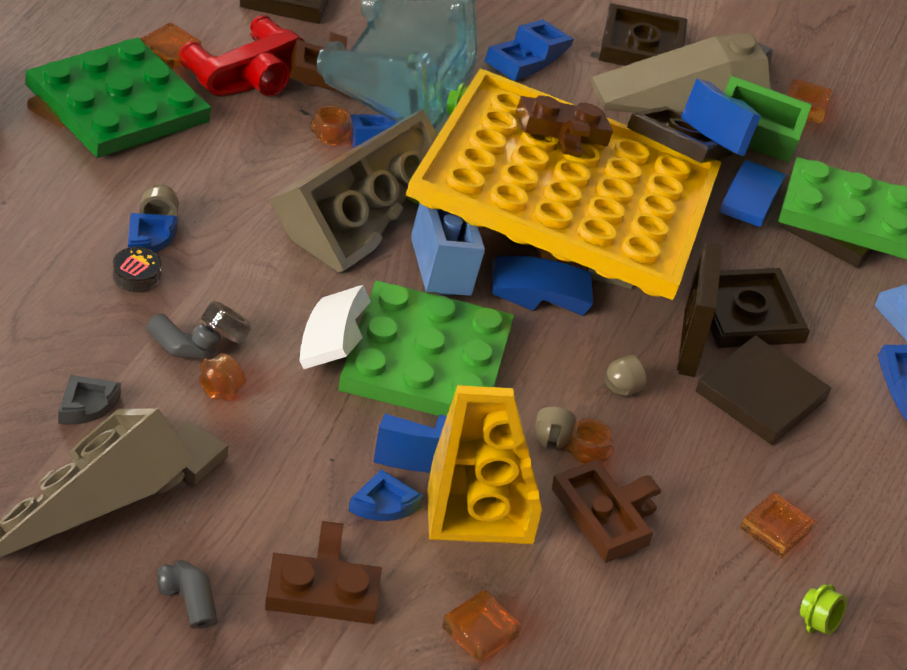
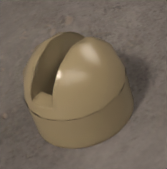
(159, 201)
(626, 376)
(554, 426)

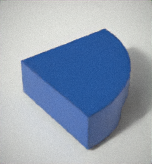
(151, 231)
(385, 499)

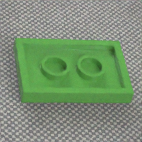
(847, 207)

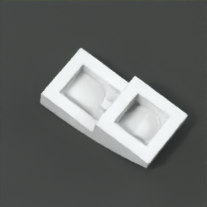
(332, 327)

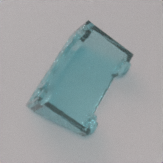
(405, 56)

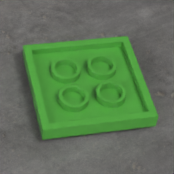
(422, 348)

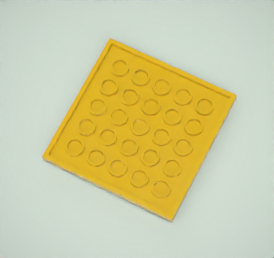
(614, 209)

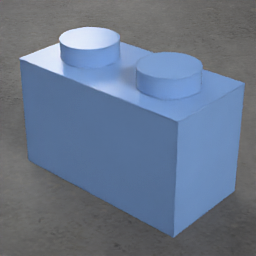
(446, 251)

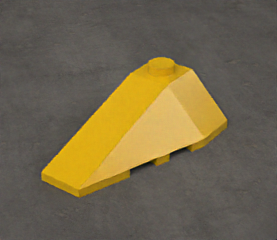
(483, 472)

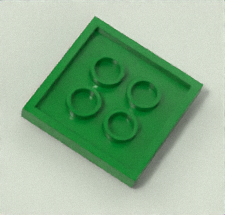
(118, 96)

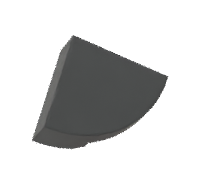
(87, 399)

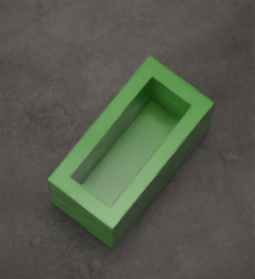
(780, 118)

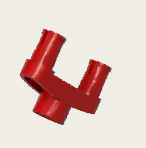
(257, 65)

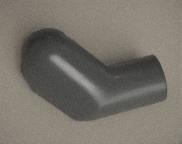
(181, 344)
(193, 586)

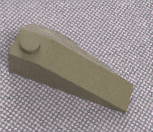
(671, 75)
(352, 199)
(113, 466)

